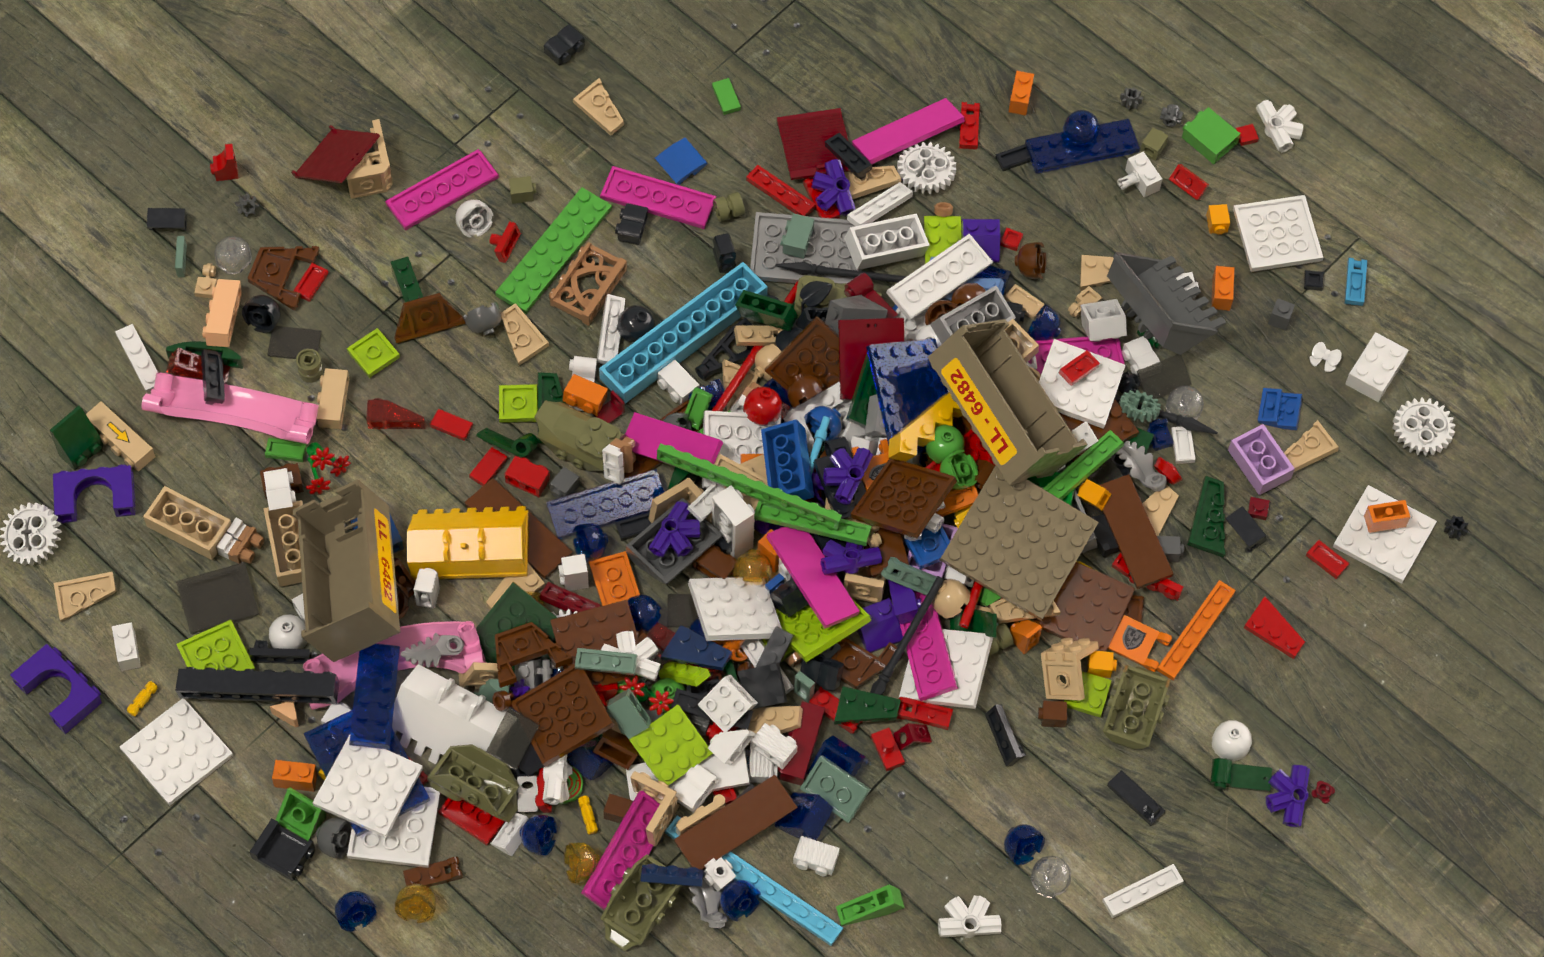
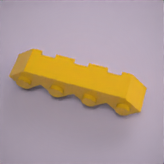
(922, 429)

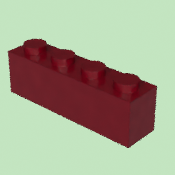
(806, 738)

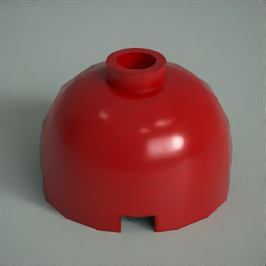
(762, 405)

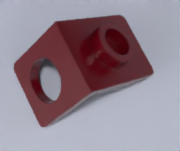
(612, 409)
(914, 734)

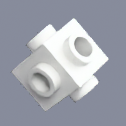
(714, 879)

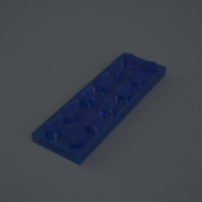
(1055, 152)
(605, 503)
(374, 696)

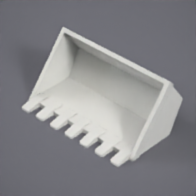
(442, 714)

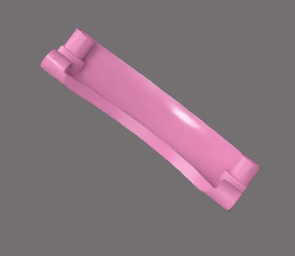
(242, 407)
(411, 634)

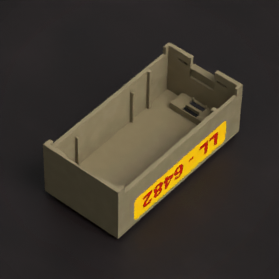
(1004, 402)
(347, 575)

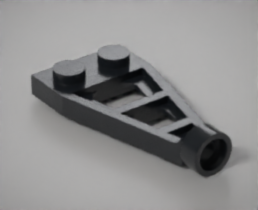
(710, 361)

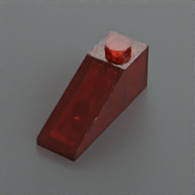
(189, 365)
(388, 415)

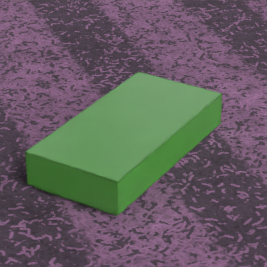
(726, 96)
(697, 405)
(285, 450)

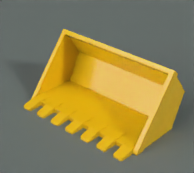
(469, 543)

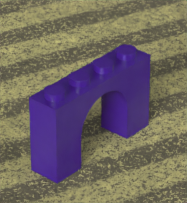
(70, 484)
(48, 664)

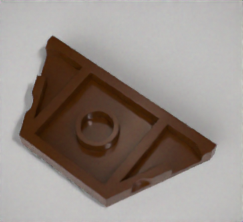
(426, 317)

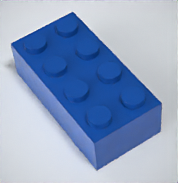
(788, 459)

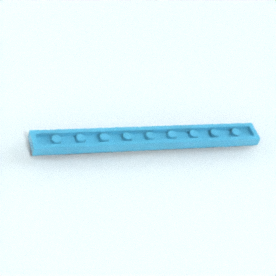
(779, 896)

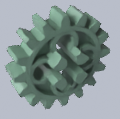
(1149, 410)

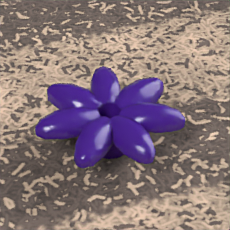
(519, 689)

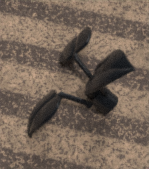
(812, 295)

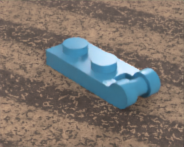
(1355, 282)

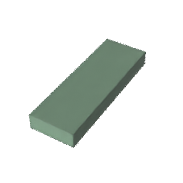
(606, 661)

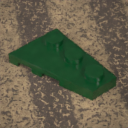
(865, 706)

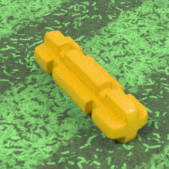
(142, 698)
(588, 815)

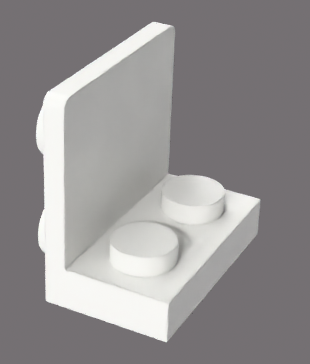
(727, 703)

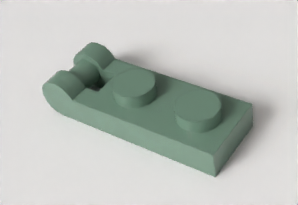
(908, 576)

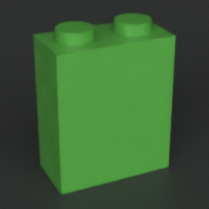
(1210, 135)

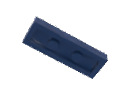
(672, 875)

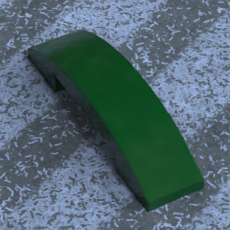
(229, 357)

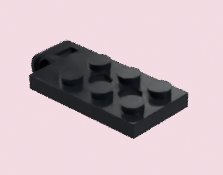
(824, 462)

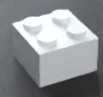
(1103, 320)

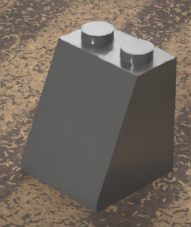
(853, 308)

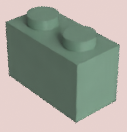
(798, 235)
(628, 713)

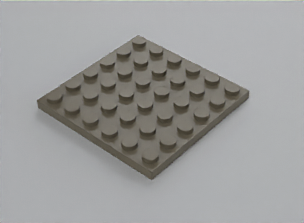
(1019, 542)

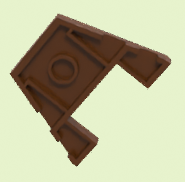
(273, 269)
(523, 645)
(859, 663)

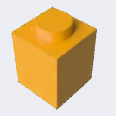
(1218, 219)
(1093, 494)
(1101, 664)

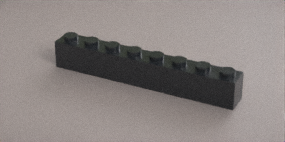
(257, 685)

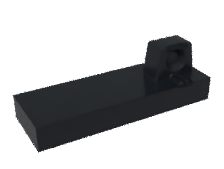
(848, 155)
(212, 377)
(263, 654)
(1004, 736)
(1136, 798)

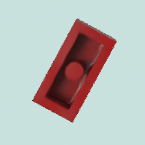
(527, 476)

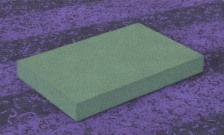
(836, 788)

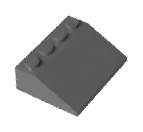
(670, 565)

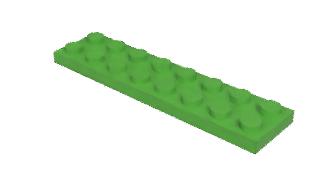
(553, 250)

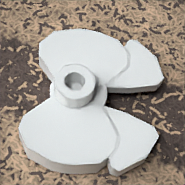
(1320, 352)

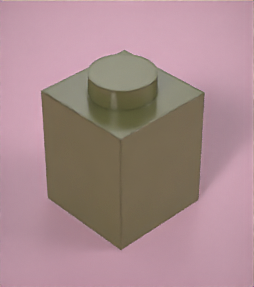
(1154, 143)
(522, 189)

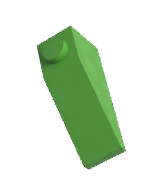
(871, 905)

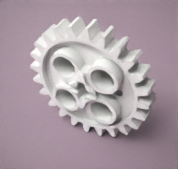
(926, 167)
(1423, 426)
(30, 534)

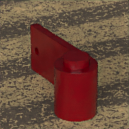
(864, 286)

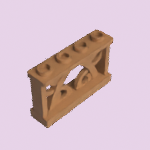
(590, 306)

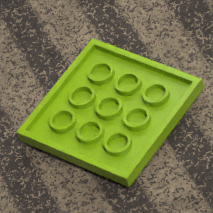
(811, 637)

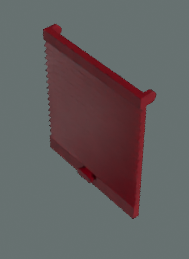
(805, 138)
(336, 155)
(853, 340)

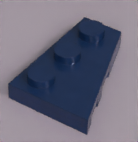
(694, 649)

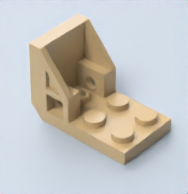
(369, 178)
(864, 587)

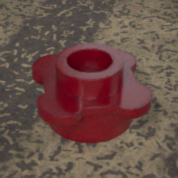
(1327, 788)

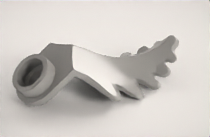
(1141, 466)
(433, 650)
(707, 903)

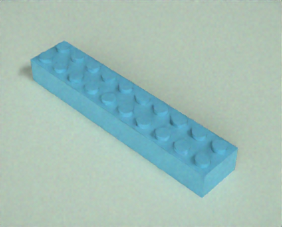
(680, 333)

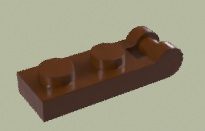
(435, 873)

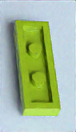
(684, 673)

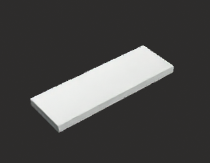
(939, 277)
(727, 775)

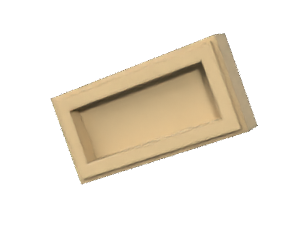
(1030, 303)

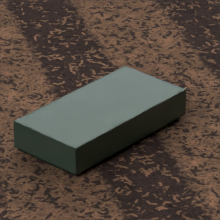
(180, 260)
(804, 686)

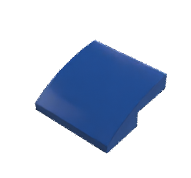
(681, 160)
(1280, 409)

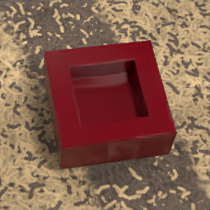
(1258, 508)

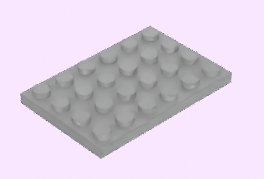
(825, 248)

